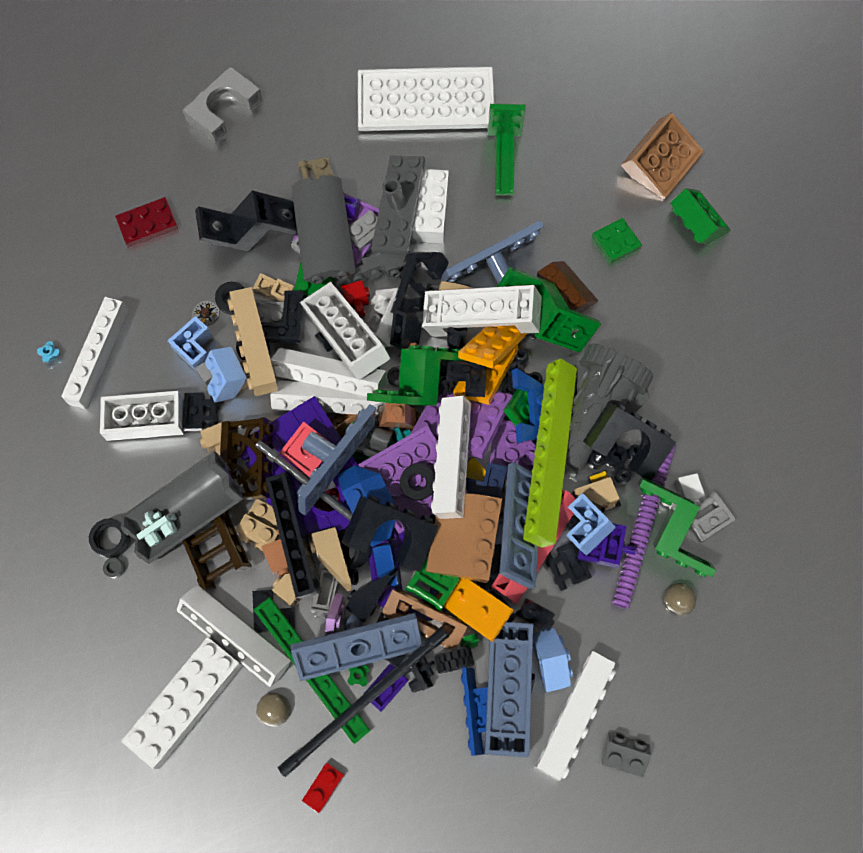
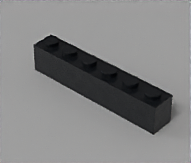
(293, 536)

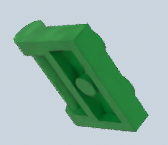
(441, 583)

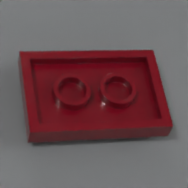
(146, 222)

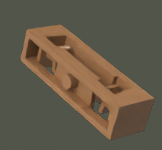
(455, 632)

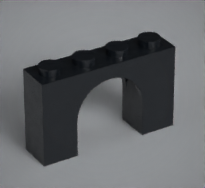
(614, 422)
(371, 514)

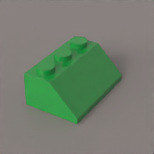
(699, 216)

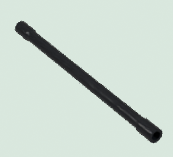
(295, 759)

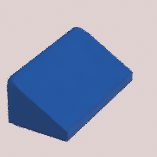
(385, 561)

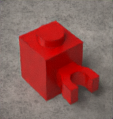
(356, 296)

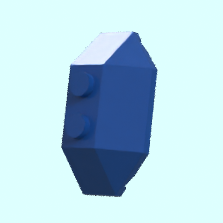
(360, 481)

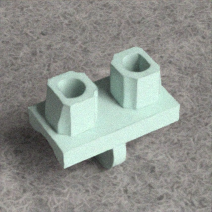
(165, 524)

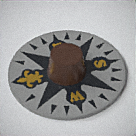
(206, 312)

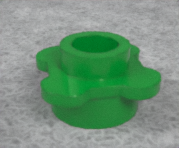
(470, 641)
(362, 680)

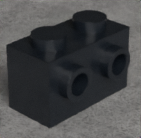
(406, 327)

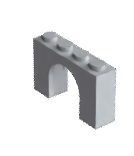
(228, 85)

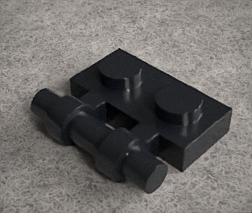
(194, 412)
(575, 569)

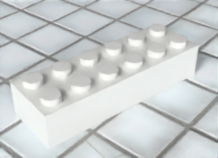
(345, 331)
(182, 704)

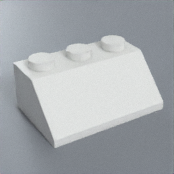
(378, 314)

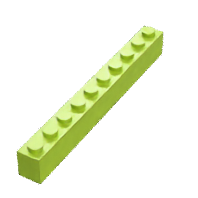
(550, 454)

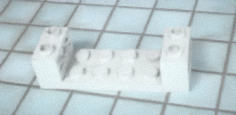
(482, 308)

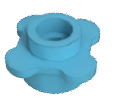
(52, 355)

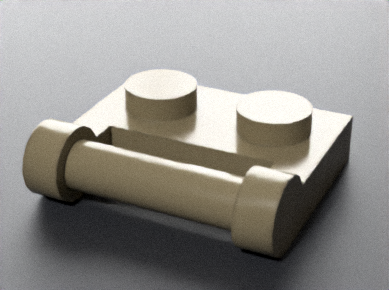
(320, 167)

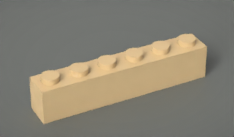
(254, 345)

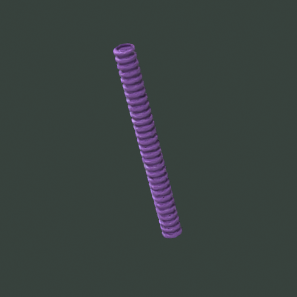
(640, 538)

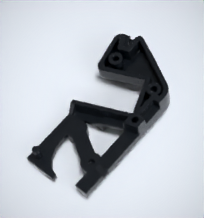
(434, 265)

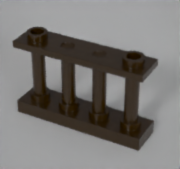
(230, 542)

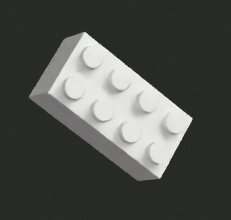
(431, 207)
(141, 415)

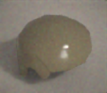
(680, 599)
(273, 709)

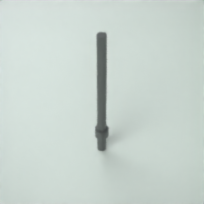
(274, 456)

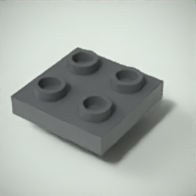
(376, 440)

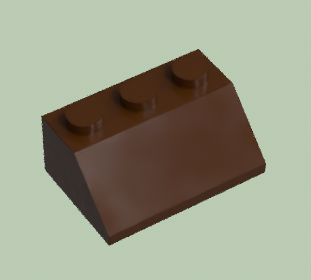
(571, 288)

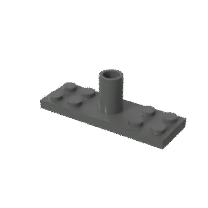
(398, 205)

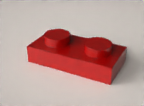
(322, 787)

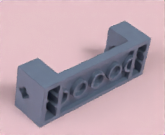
(509, 691)

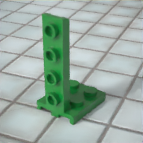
(505, 123)

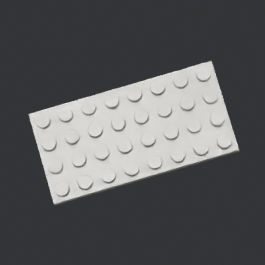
(424, 98)

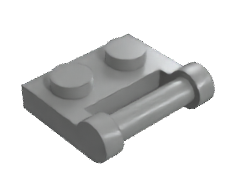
(714, 520)

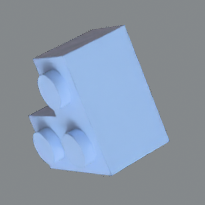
(189, 342)
(226, 373)
(592, 527)
(552, 660)

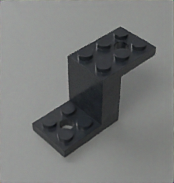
(247, 222)

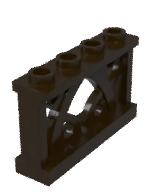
(229, 453)

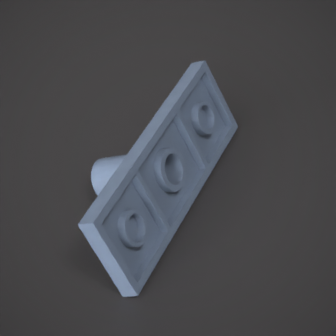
(493, 255)
(333, 457)
(517, 554)
(356, 645)

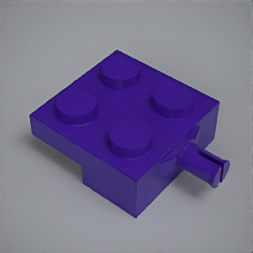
(610, 549)

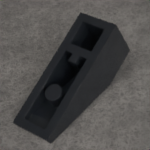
(368, 597)

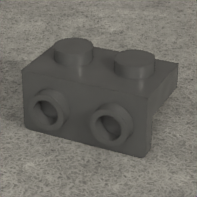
(626, 754)

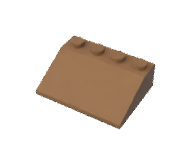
(663, 156)
(466, 544)

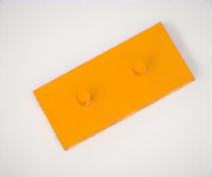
(478, 608)

